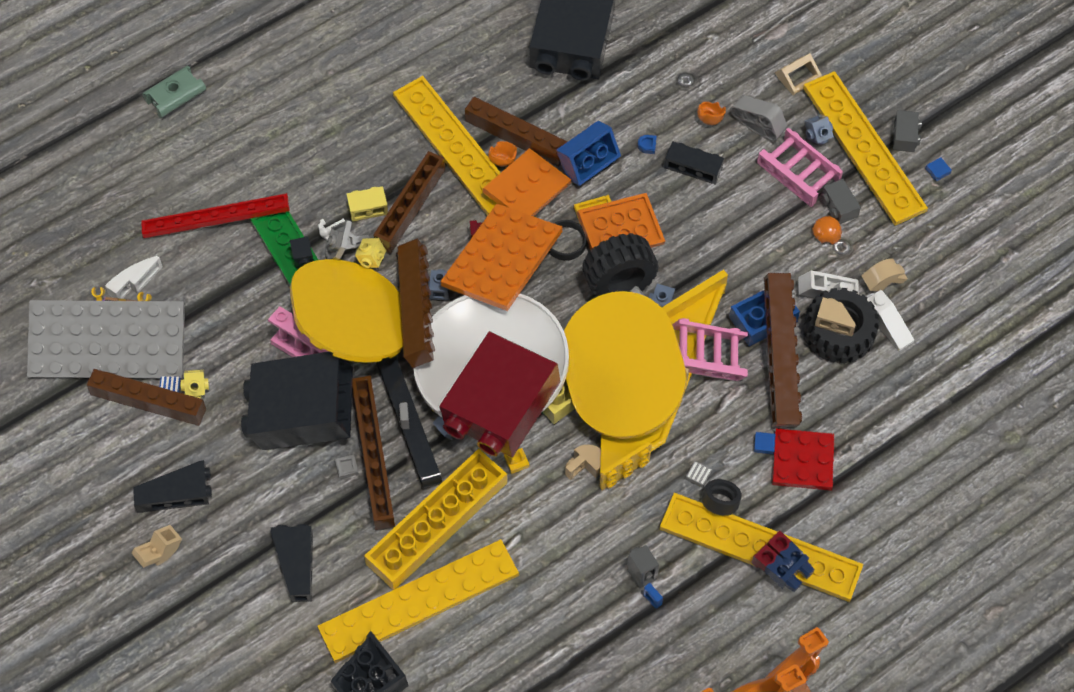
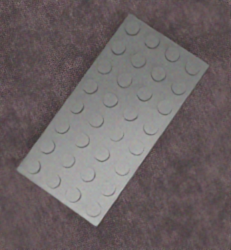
(108, 336)

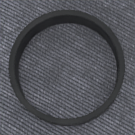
(569, 256)

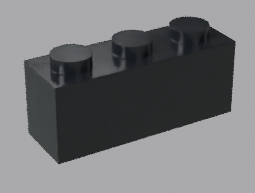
(694, 162)

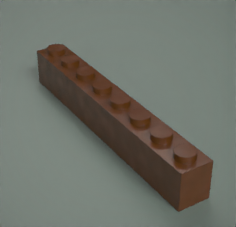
(415, 303)
(781, 350)
(373, 453)

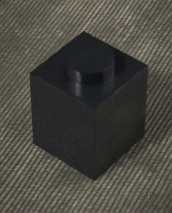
(301, 251)

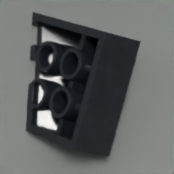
(370, 670)

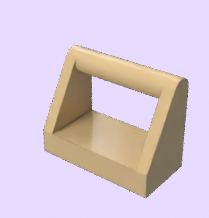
(808, 61)

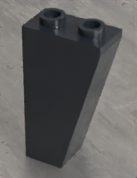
(175, 490)
(295, 555)

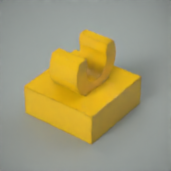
(518, 462)

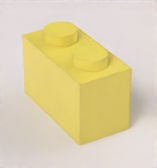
(367, 203)

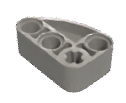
(760, 117)

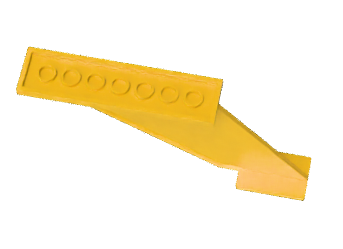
(623, 456)

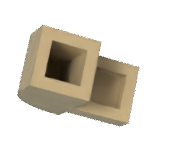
(884, 274)
(585, 457)
(159, 549)

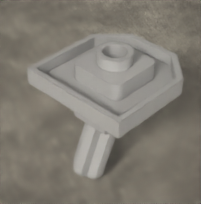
(342, 240)

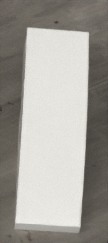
(133, 277)

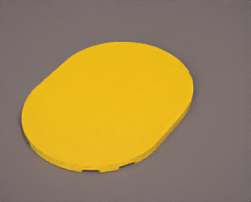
(347, 310)
(624, 365)

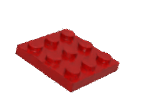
(803, 459)

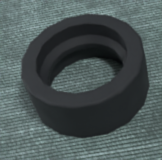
(717, 506)

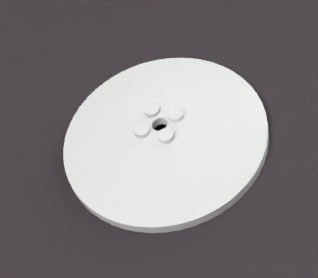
(463, 326)

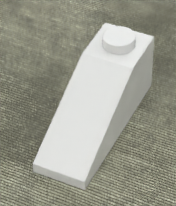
(815, 282)
(890, 321)

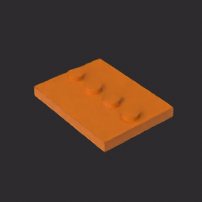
(527, 184)
(621, 217)

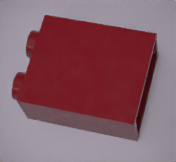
(499, 395)

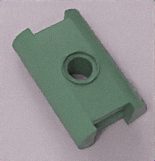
(174, 91)

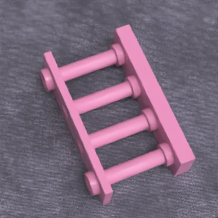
(795, 182)
(289, 337)
(716, 368)

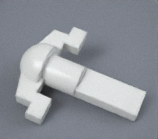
(324, 232)

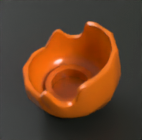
(711, 113)
(503, 154)
(827, 230)

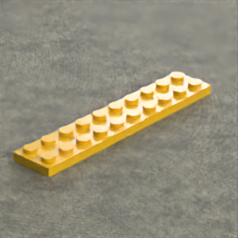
(449, 138)
(865, 148)
(744, 538)
(419, 600)

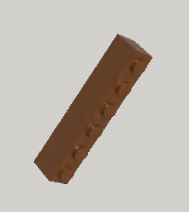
(513, 130)
(410, 201)
(146, 397)

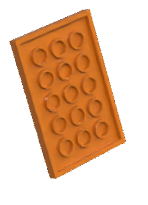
(501, 257)

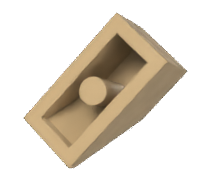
(835, 317)

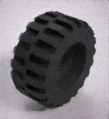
(620, 265)
(839, 346)

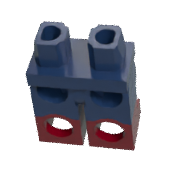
(783, 561)

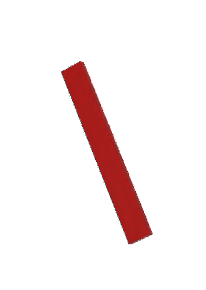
(215, 215)

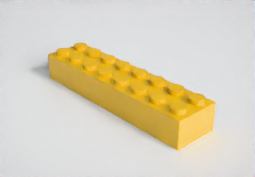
(436, 519)

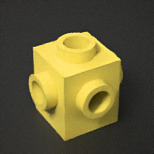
(370, 253)
(194, 376)

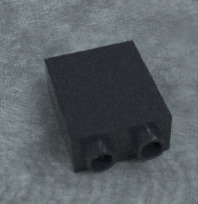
(571, 37)
(298, 401)

